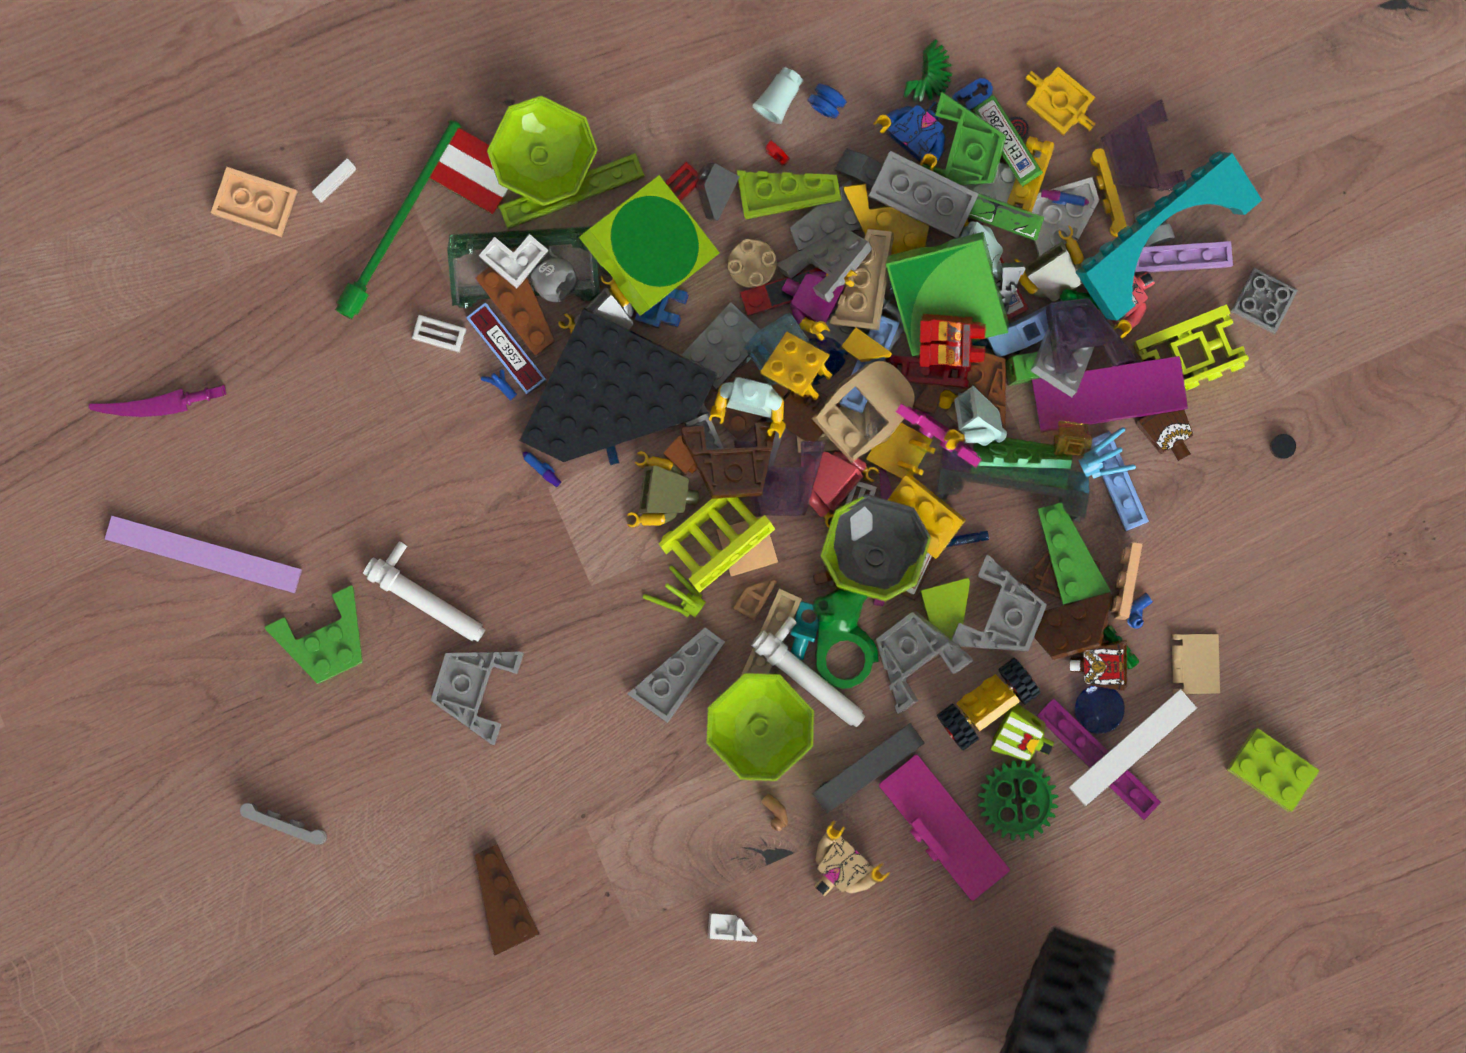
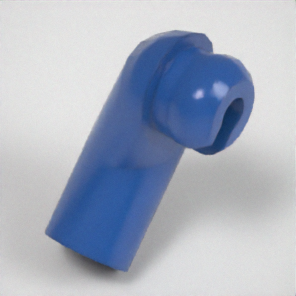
(1135, 618)

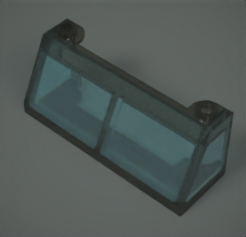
(1068, 485)

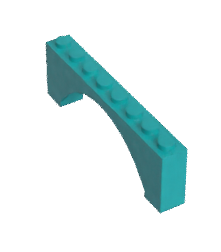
(1112, 270)

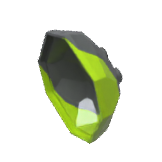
(875, 547)

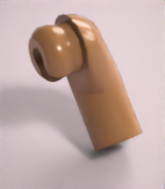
(779, 811)

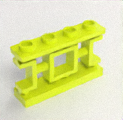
(1184, 335)

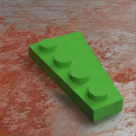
(1021, 454)

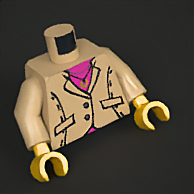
(843, 865)

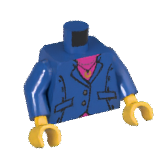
(916, 132)

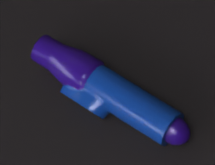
(543, 469)

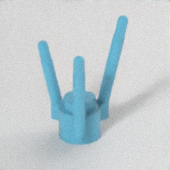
(1092, 463)

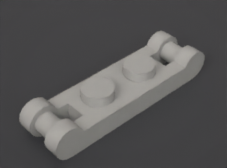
(273, 820)

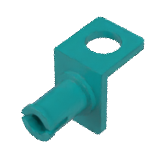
(803, 631)

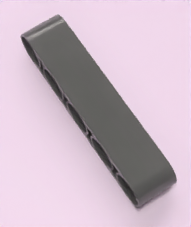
(868, 768)

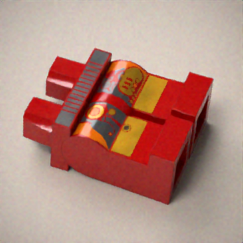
(949, 340)

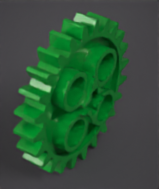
(1040, 798)

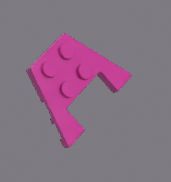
(932, 427)

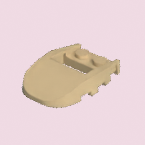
(884, 389)

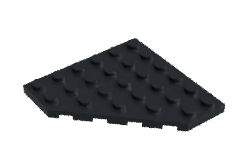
(613, 391)

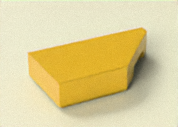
(864, 347)

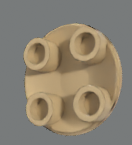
(752, 263)

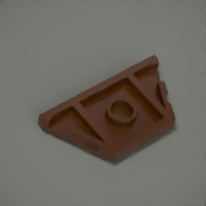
(1074, 626)

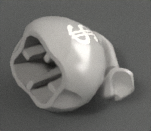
(553, 276)

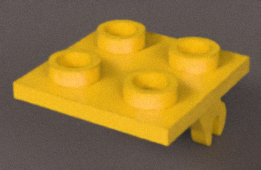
(796, 365)
(902, 452)

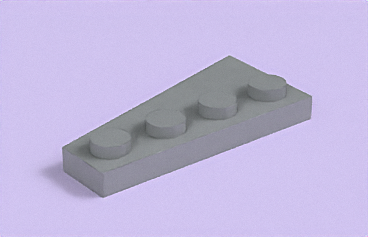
(674, 679)

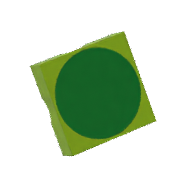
(649, 245)

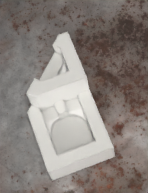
(728, 928)

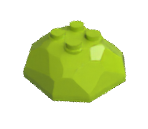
(542, 150)
(760, 727)

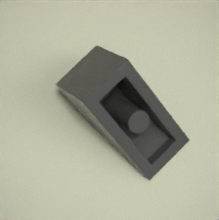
(859, 168)
(715, 189)

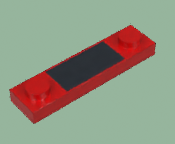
(769, 295)

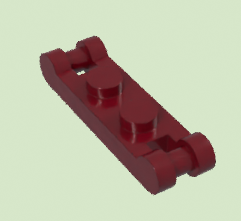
(932, 375)

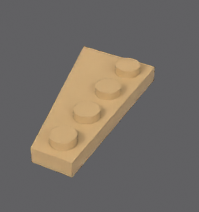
(863, 303)

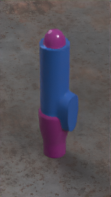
(1063, 198)

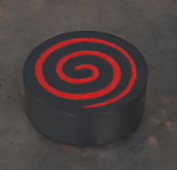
(1021, 126)

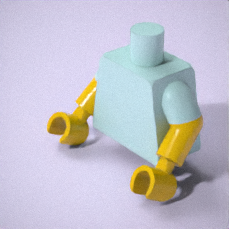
(750, 398)

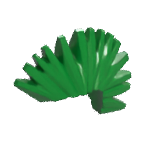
(932, 74)

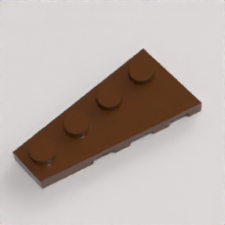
(504, 905)

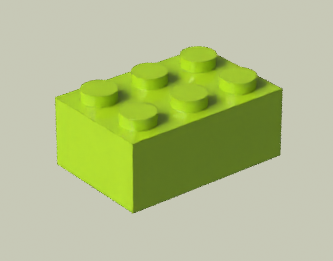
(1272, 770)

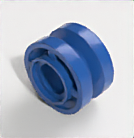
(827, 101)

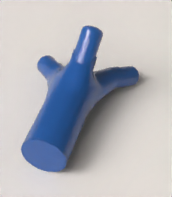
(500, 383)

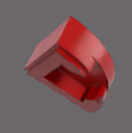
(776, 153)

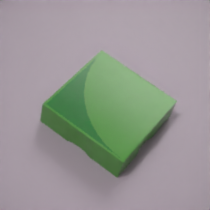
(947, 281)

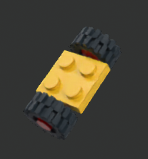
(988, 703)

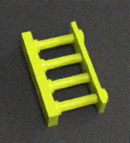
(720, 559)

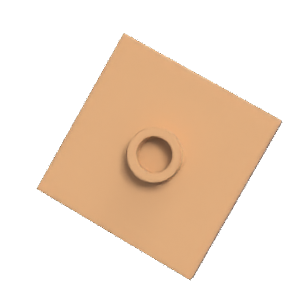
(758, 557)

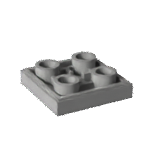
(1264, 300)

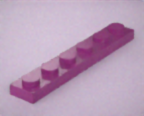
(1091, 751)

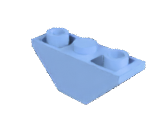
(1021, 333)

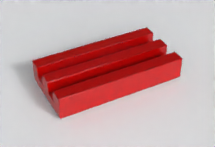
(676, 174)

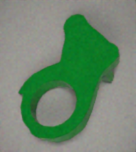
(837, 622)

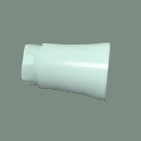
(778, 95)

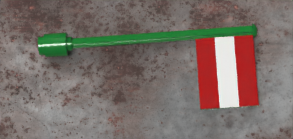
(457, 164)

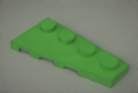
(1070, 559)

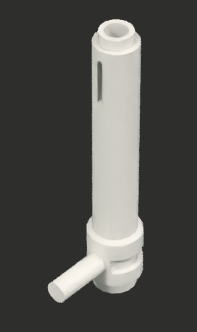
(391, 579)
(779, 655)

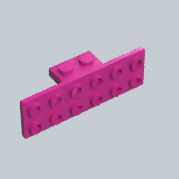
(944, 828)

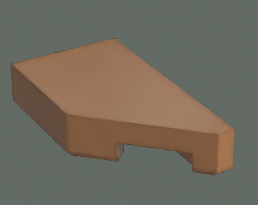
(754, 598)

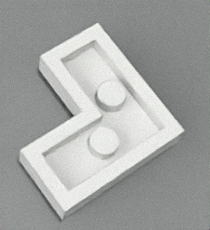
(516, 265)

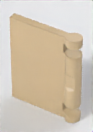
(1196, 663)

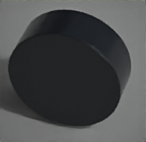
(1283, 446)

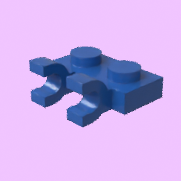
(657, 313)

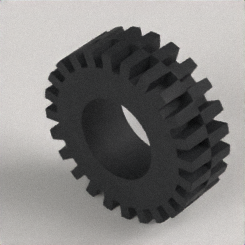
(1062, 996)

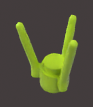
(691, 603)

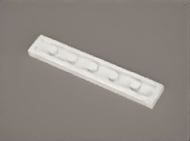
(1132, 747)

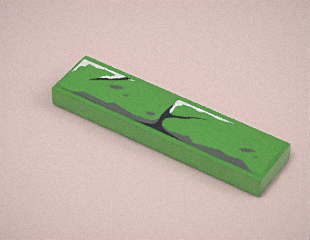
(1007, 216)

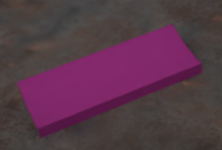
(1114, 394)

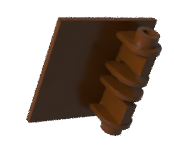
(799, 414)

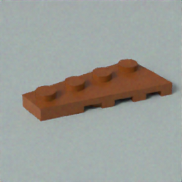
(519, 308)

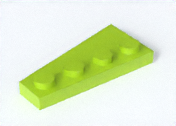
(776, 193)

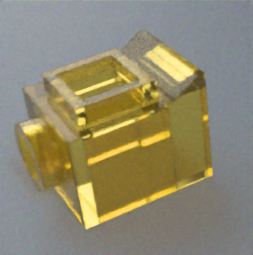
(1072, 439)

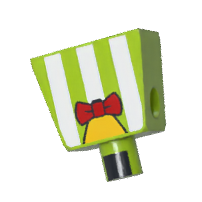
(1021, 735)

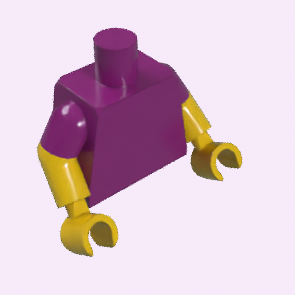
(809, 309)

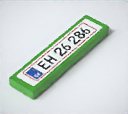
(1014, 149)

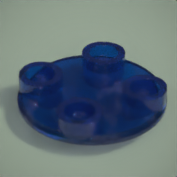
(1099, 709)

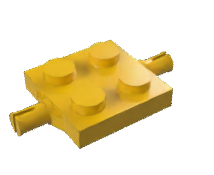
(1060, 101)

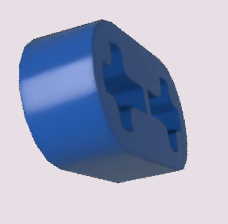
(968, 91)

